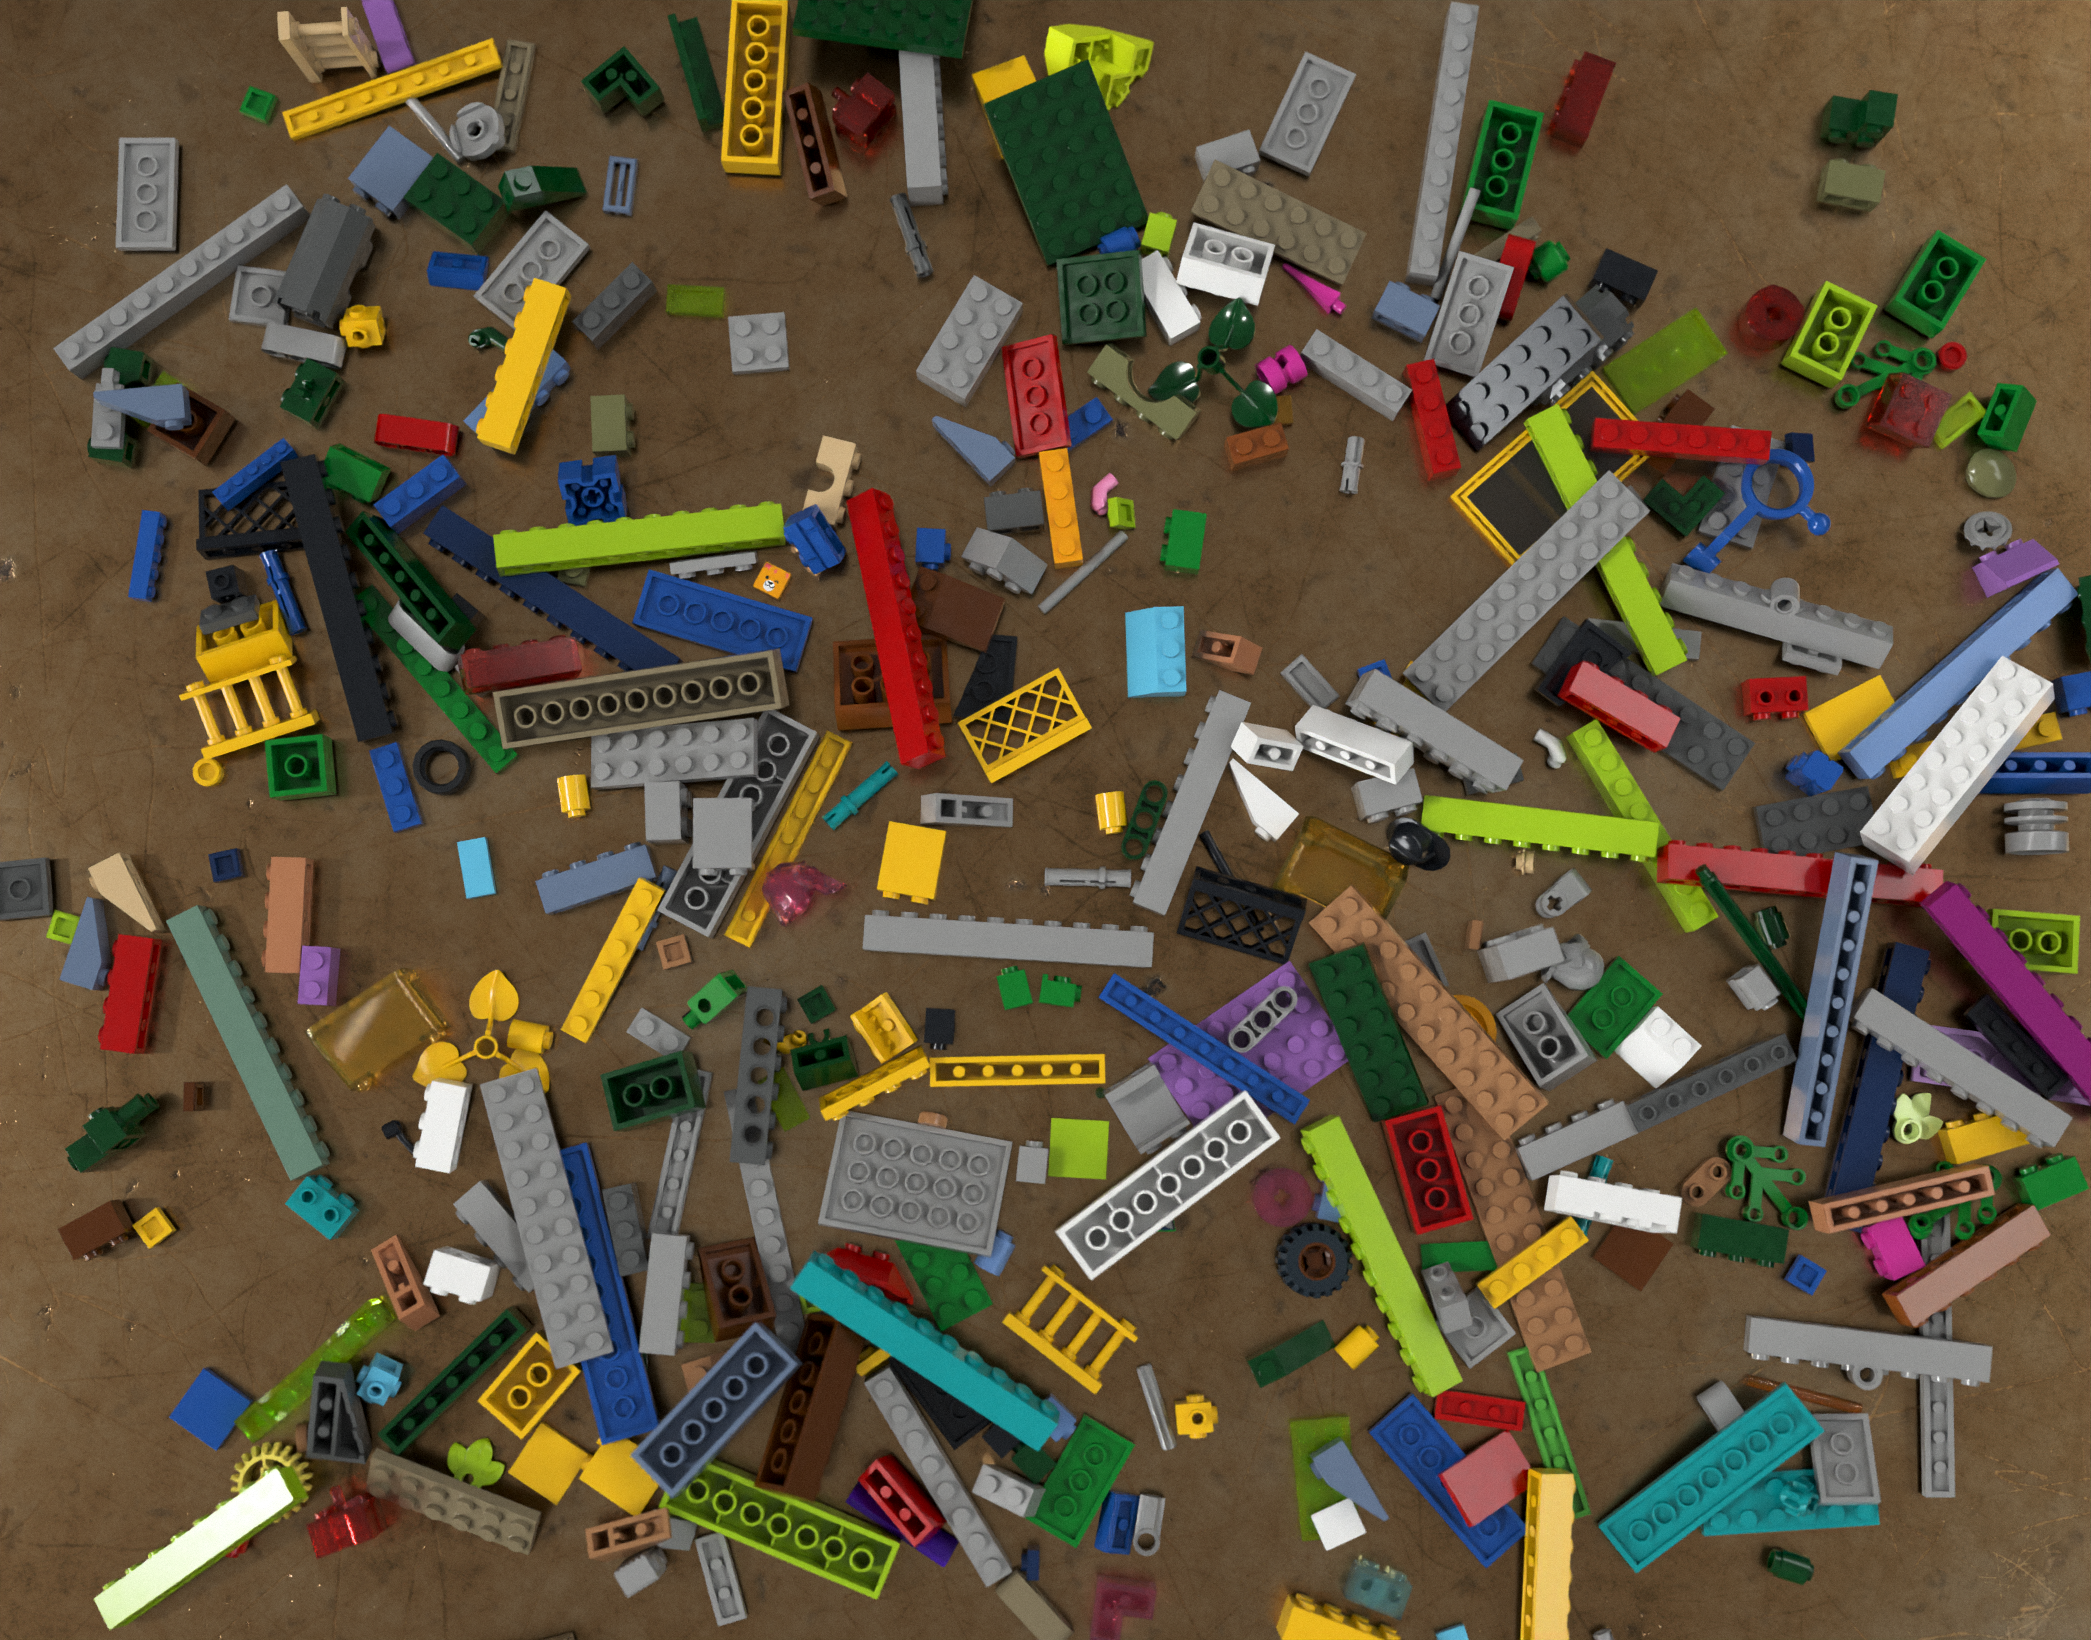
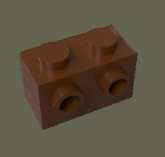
(96, 1230)

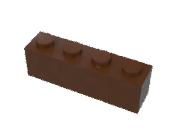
(815, 144)

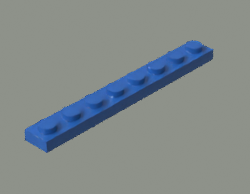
(1204, 1048)

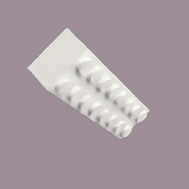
(1957, 764)
(1167, 1184)

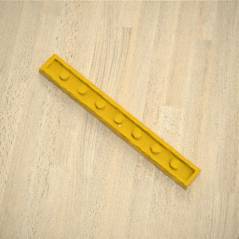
(392, 89)
(790, 834)

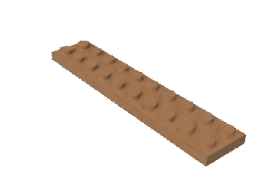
(1434, 1015)
(1509, 1225)

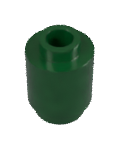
(1772, 927)
(1790, 1566)

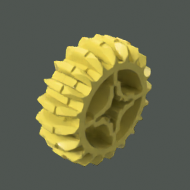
(268, 1456)

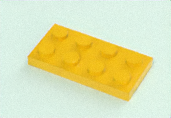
(883, 1078)

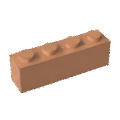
(288, 913)

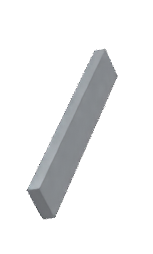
(678, 1166)

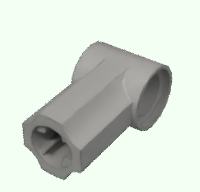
(1149, 1521)

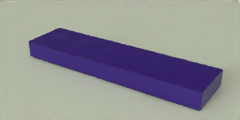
(937, 1549)

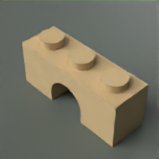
(839, 459)

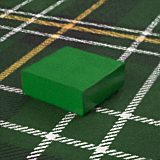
(258, 104)

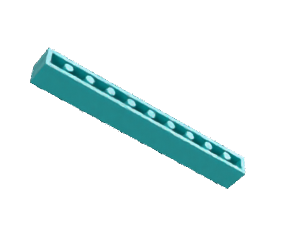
(926, 1350)

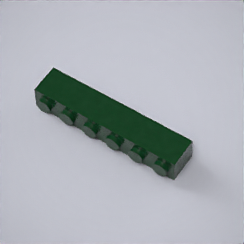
(411, 581)
(455, 1380)

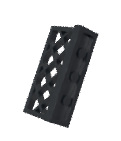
(250, 542)
(1243, 893)

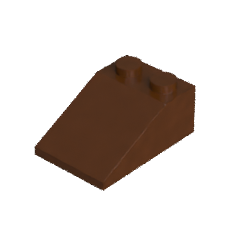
(955, 609)
(735, 1288)

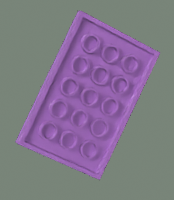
(1295, 1051)

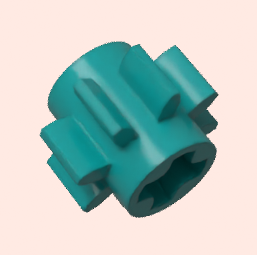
(1799, 1498)

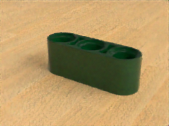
(1144, 806)

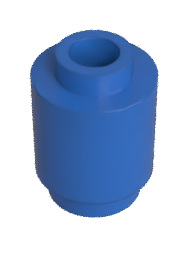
(1120, 240)

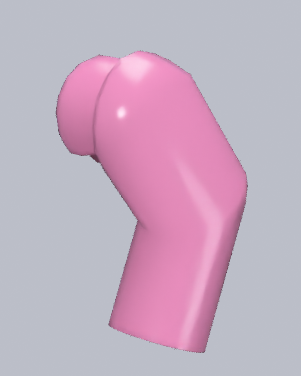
(1099, 492)

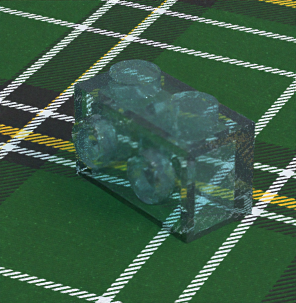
(1377, 1588)

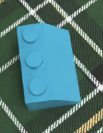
(1156, 652)

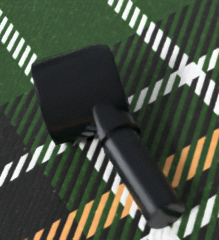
(395, 1129)

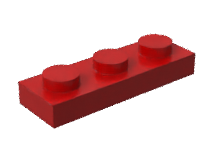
(1479, 1410)

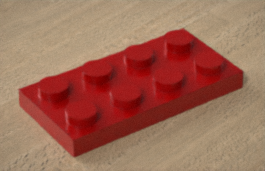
(1036, 396)

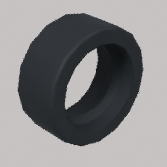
(441, 745)

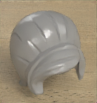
(1581, 967)

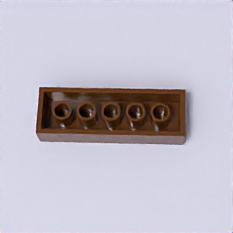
(810, 1409)

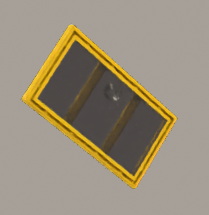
(1514, 494)

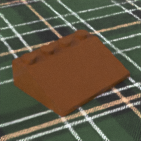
(860, 687)

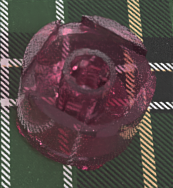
(1294, 1207)

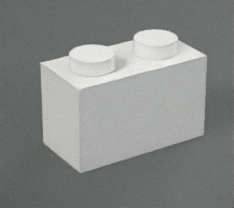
(1267, 746)

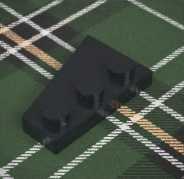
(1586, 644)
(991, 680)

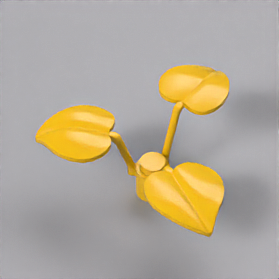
(491, 999)

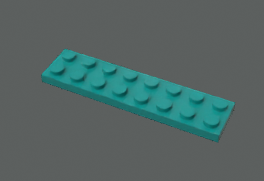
(1710, 1477)

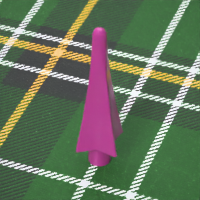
(1324, 295)

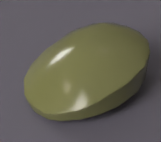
(1991, 473)

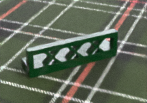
(698, 72)

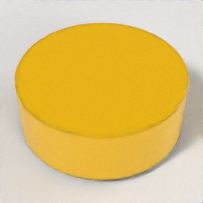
(208, 772)

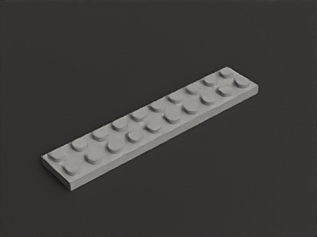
(1526, 591)
(547, 1218)

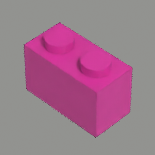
(1893, 1248)

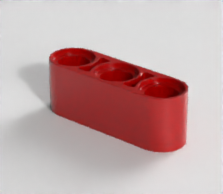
(1516, 253)
(416, 434)

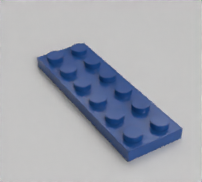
(720, 619)
(1424, 1451)

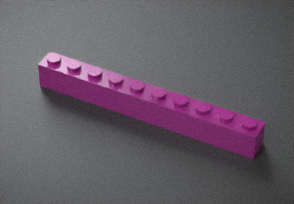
(2013, 982)

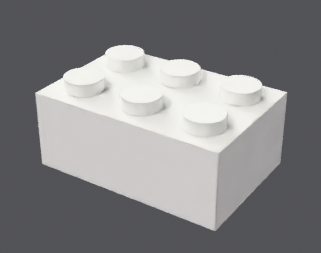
(1225, 263)

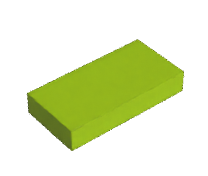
(1958, 419)

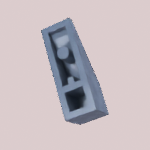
(160, 405)
(978, 449)
(89, 952)
(1342, 1473)

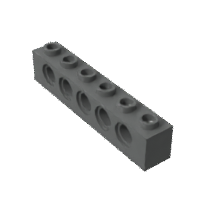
(1710, 1081)
(741, 1149)

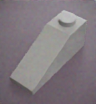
(966, 810)

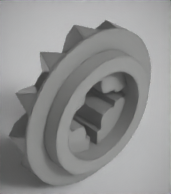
(1994, 523)

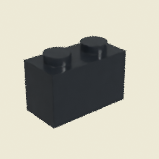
(1623, 277)

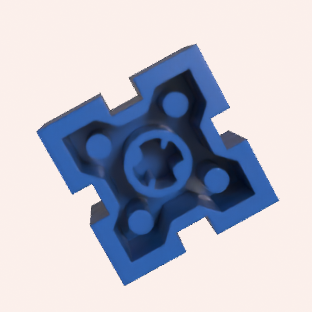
(592, 490)

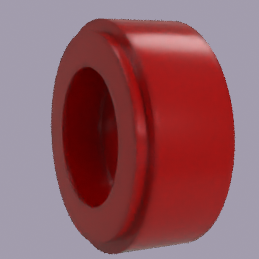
(1951, 356)

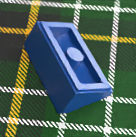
(457, 270)
(1117, 1522)

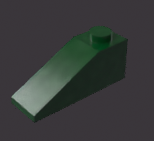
(539, 186)
(1290, 1353)

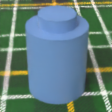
(1000, 1255)

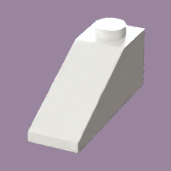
(1264, 807)

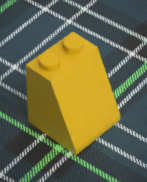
(1001, 80)

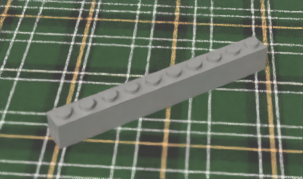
(1442, 144)
(183, 281)
(1008, 941)

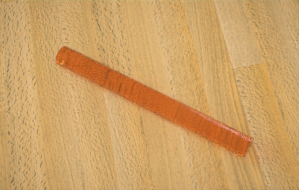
(1806, 1395)

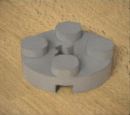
(489, 138)

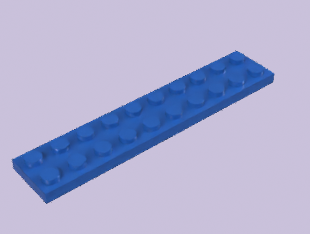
(618, 1379)

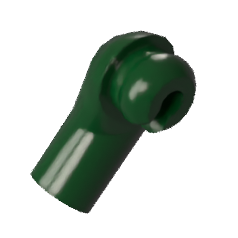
(486, 337)

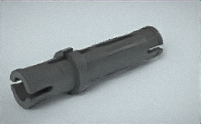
(915, 245)

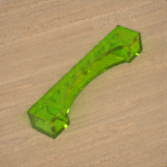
(297, 1386)

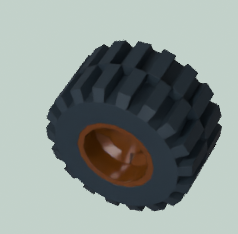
(1313, 1260)

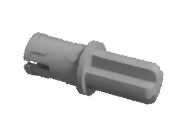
(1352, 465)

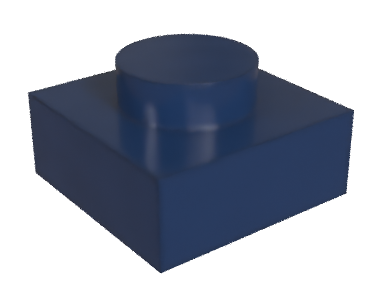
(1030, 1563)

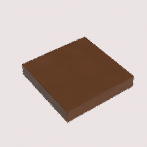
(1632, 1254)

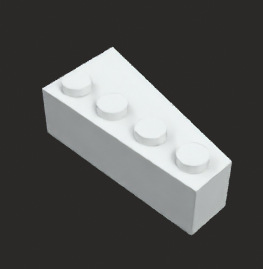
(1612, 1204)

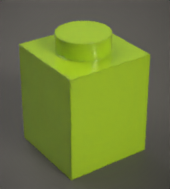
(1158, 234)

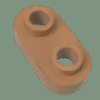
(1705, 1180)

